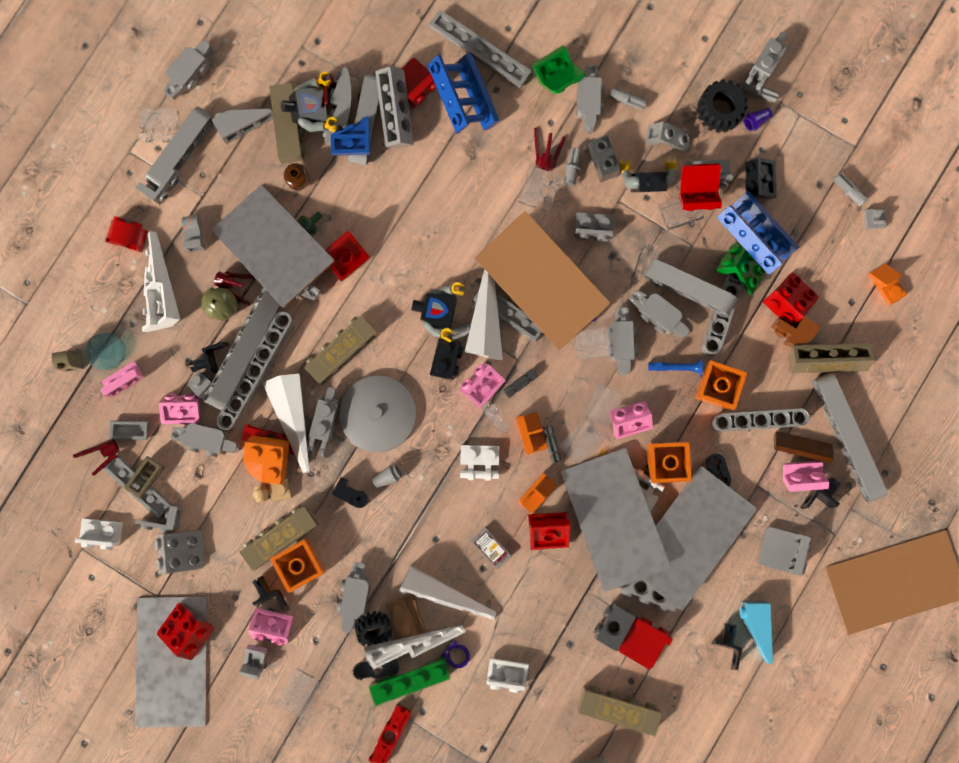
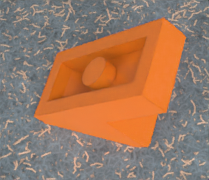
(887, 283)

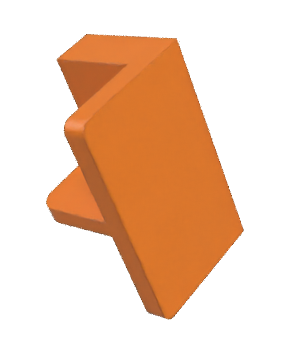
(531, 433)
(537, 493)

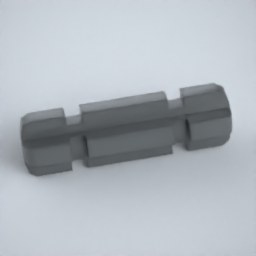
(520, 383)
(552, 444)

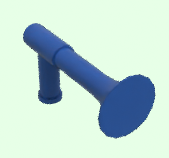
(665, 366)

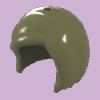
(225, 305)

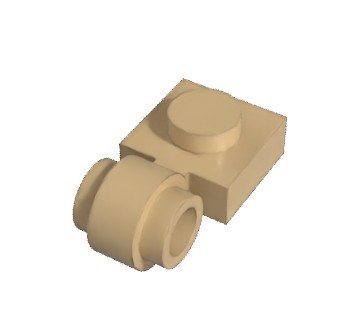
(277, 492)

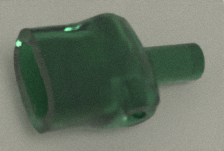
(309, 223)

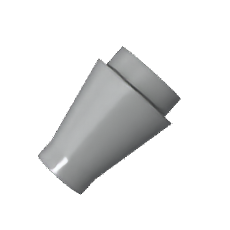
(388, 476)

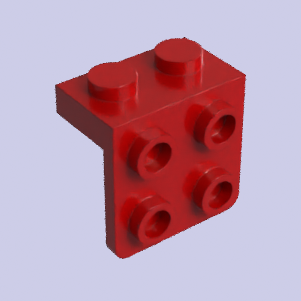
(418, 82)
(700, 187)
(791, 299)
(184, 632)
(644, 642)

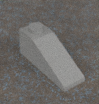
(237, 123)

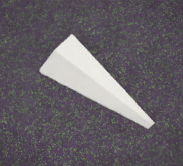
(160, 300)
(485, 331)
(287, 402)
(430, 588)
(415, 645)

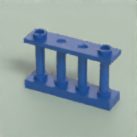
(475, 88)
(765, 225)

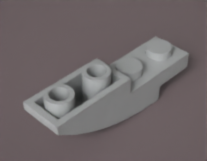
(341, 100)

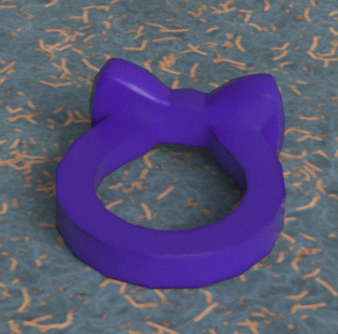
(446, 653)

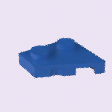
(352, 140)

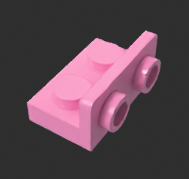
(121, 380)
(482, 384)
(180, 409)
(631, 419)
(804, 476)
(270, 626)

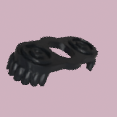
(363, 670)

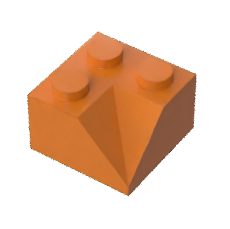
(720, 386)
(266, 459)
(669, 462)
(298, 565)

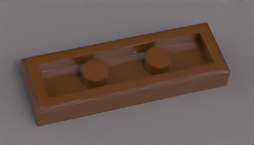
(803, 446)

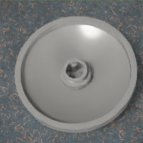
(377, 413)

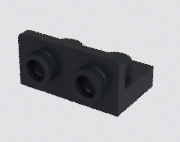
(761, 178)
(445, 359)

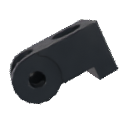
(346, 493)

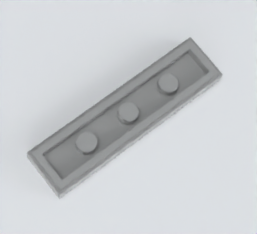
(515, 318)
(152, 499)

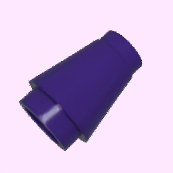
(756, 119)

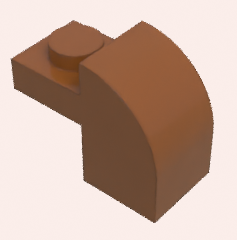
(800, 334)

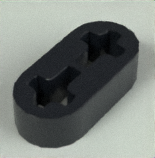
(721, 466)

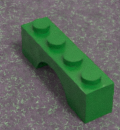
(409, 682)

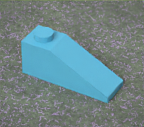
(757, 619)

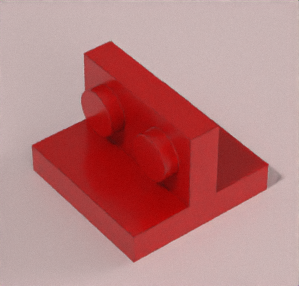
(347, 255)
(549, 530)

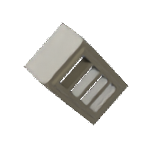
(139, 473)

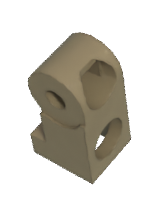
(67, 360)

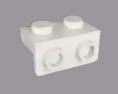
(507, 675)

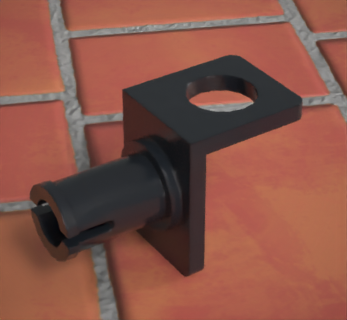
(208, 360)
(824, 495)
(265, 594)
(728, 642)

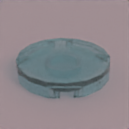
(105, 351)

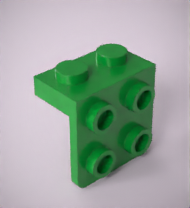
(557, 71)
(739, 261)

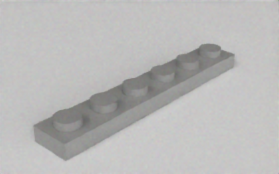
(480, 49)

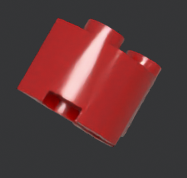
(126, 235)

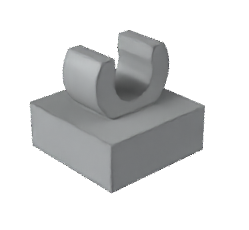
(874, 219)

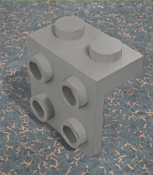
(179, 551)
(784, 551)

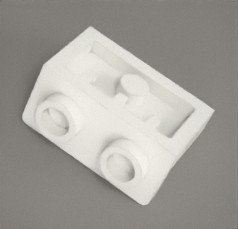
(100, 533)

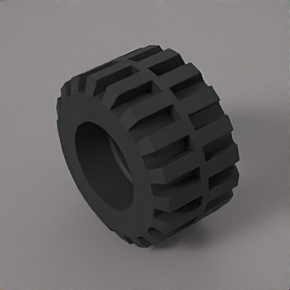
(731, 94)

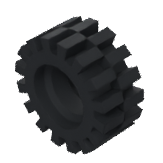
(371, 621)

